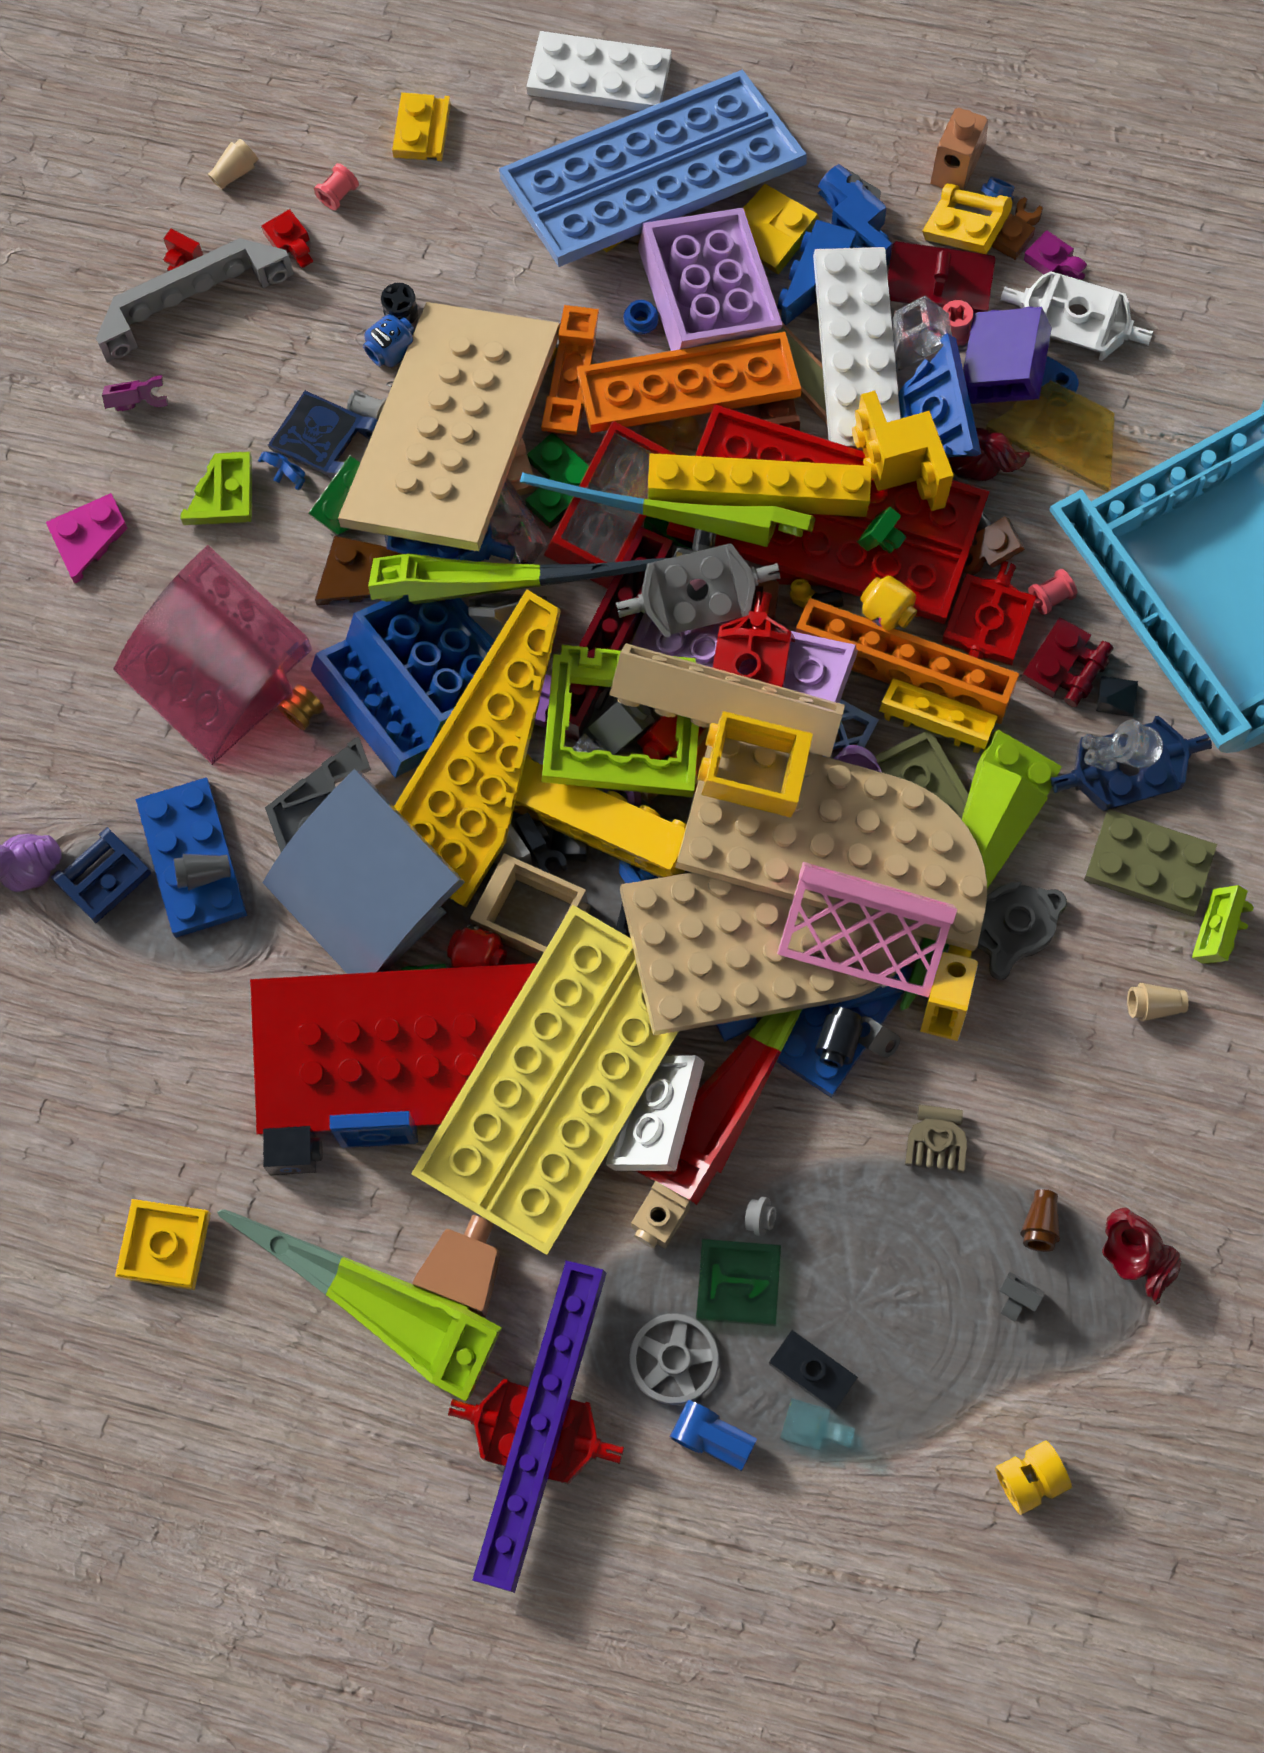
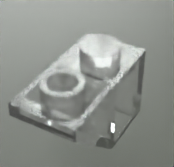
(918, 331)

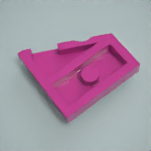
(86, 533)

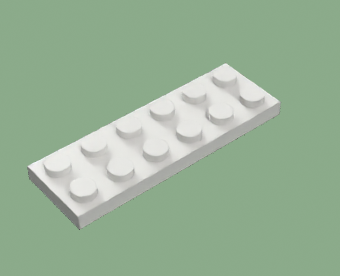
(855, 335)

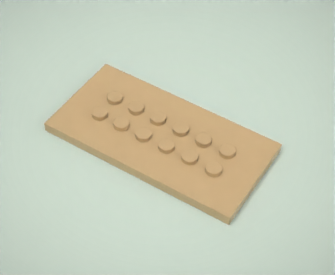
(450, 426)

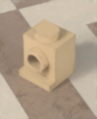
(662, 1232)

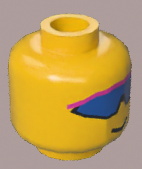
(888, 603)

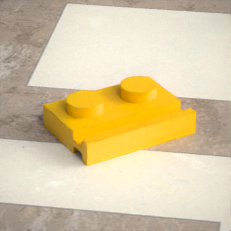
(421, 126)

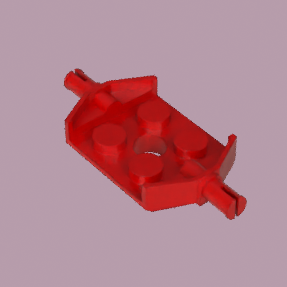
(758, 639)
(498, 1419)

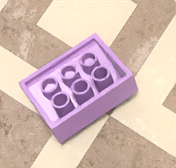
(707, 279)

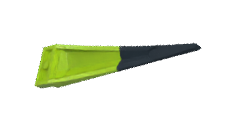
(440, 579)

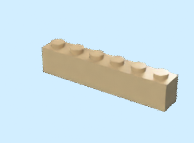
(704, 692)

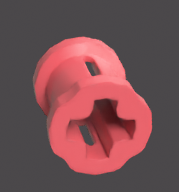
(336, 187)
(960, 327)
(1053, 591)

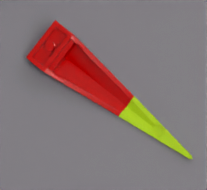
(725, 1106)

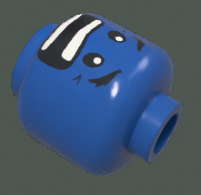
(388, 340)

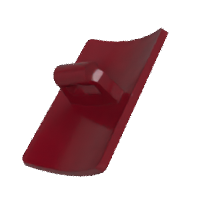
(940, 275)

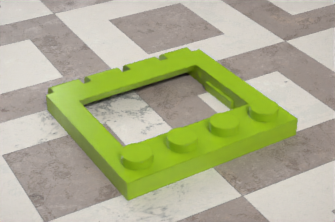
(600, 767)

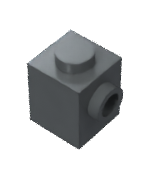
(621, 726)

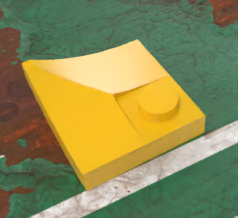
(777, 226)

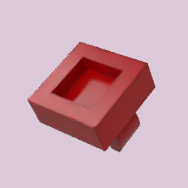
(180, 249)

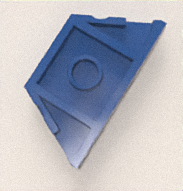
(943, 391)

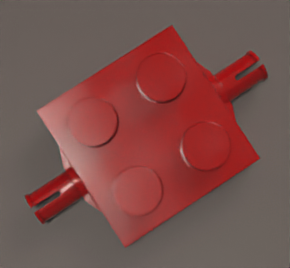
(989, 617)

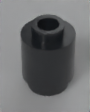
(839, 1037)

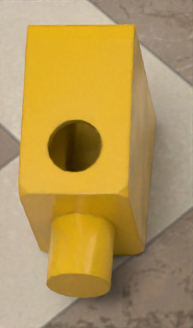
(950, 994)

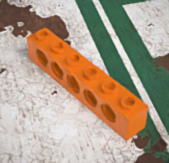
(913, 659)

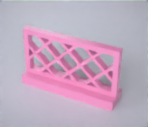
(878, 897)

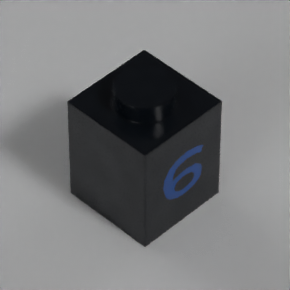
(291, 1150)

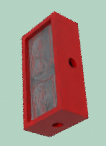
(597, 531)

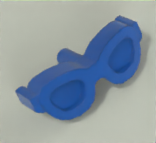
(285, 467)

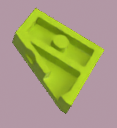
(223, 492)

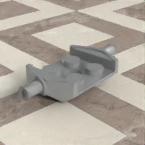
(728, 596)

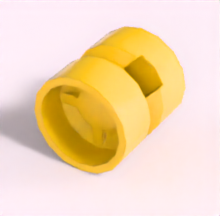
(1045, 1469)

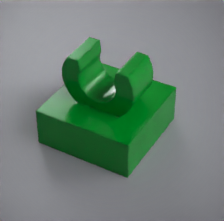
(882, 532)

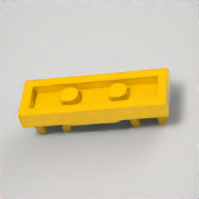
(938, 714)

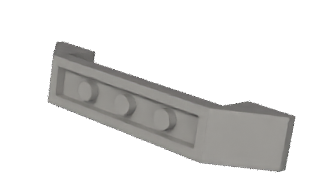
(199, 275)

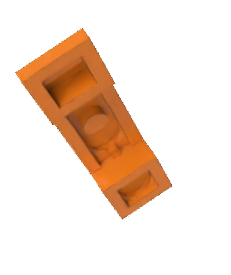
(575, 349)

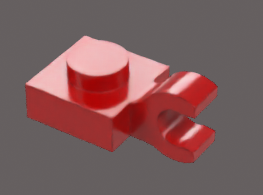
(289, 234)

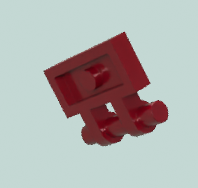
(1058, 655)

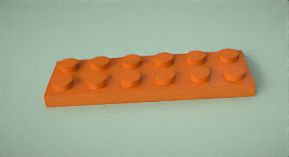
(688, 381)

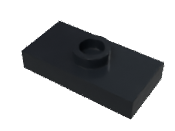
(813, 1370)

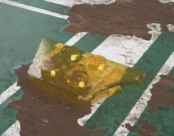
(1063, 432)

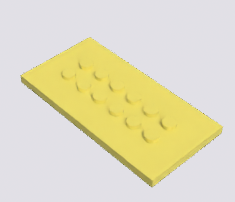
(550, 1087)

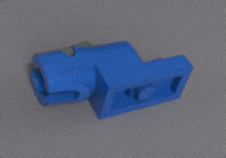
(856, 207)

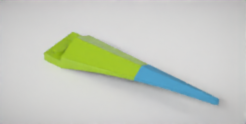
(742, 523)

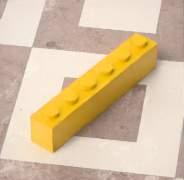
(754, 482)
(602, 821)

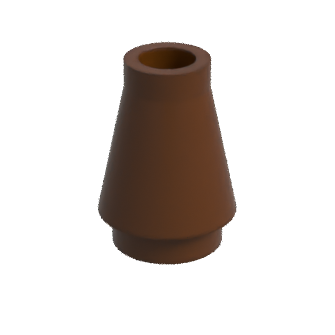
(1042, 1222)

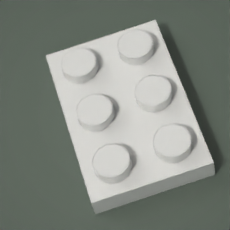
(660, 1119)

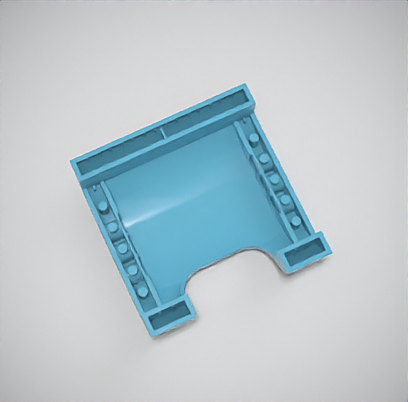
(1188, 572)

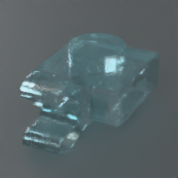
(809, 1426)

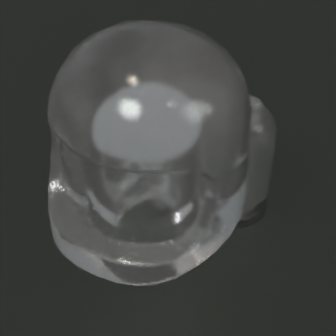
(1130, 745)

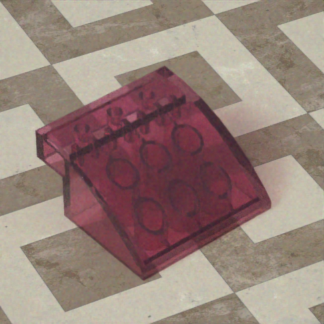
(212, 655)

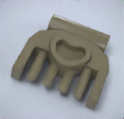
(938, 1133)

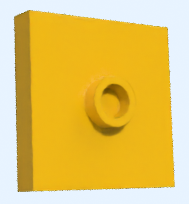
(163, 1244)

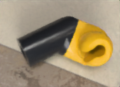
(802, 592)

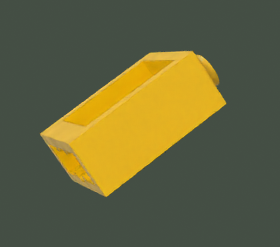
(762, 734)

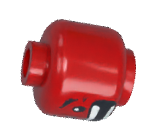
(476, 947)

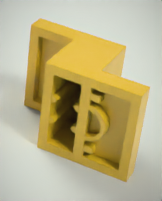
(903, 451)

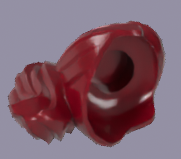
(995, 456)
(1138, 1251)

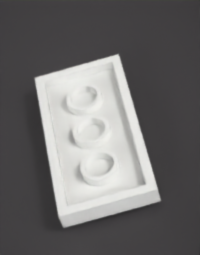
(598, 71)

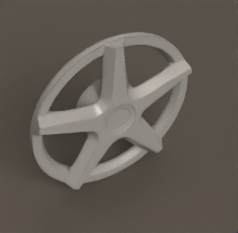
(674, 1359)

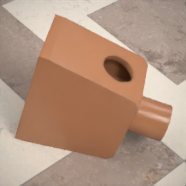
(962, 138)
(462, 1266)

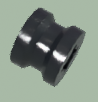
(397, 295)

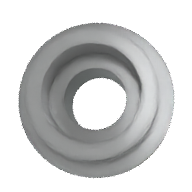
(760, 1216)

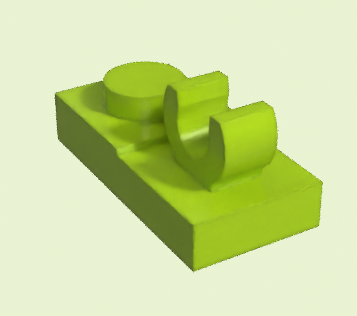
(1221, 924)

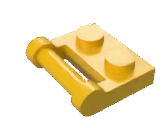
(965, 228)

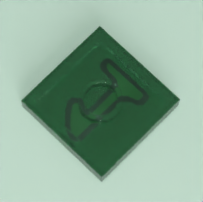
(738, 1282)

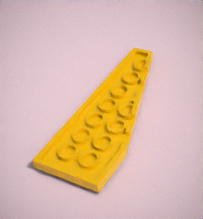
(473, 770)

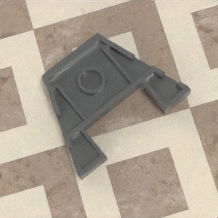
(297, 803)

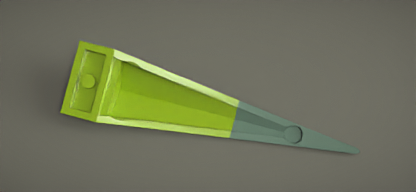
(423, 1328)

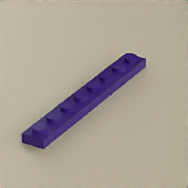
(539, 1427)

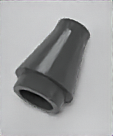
(199, 870)

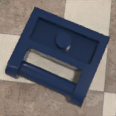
(108, 882)

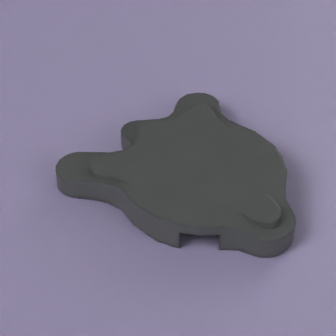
(1018, 924)

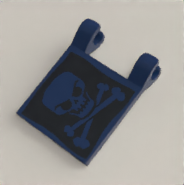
(319, 433)

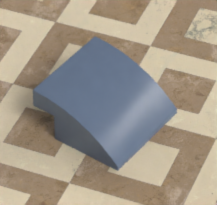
(362, 878)

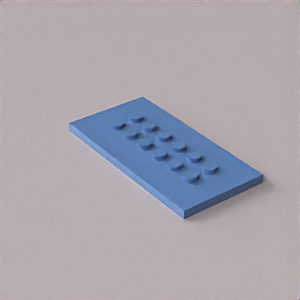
(651, 167)

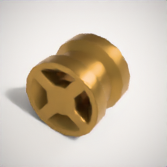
(301, 707)

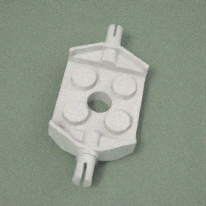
(1099, 329)

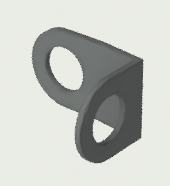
(879, 1038)

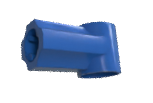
(704, 1432)

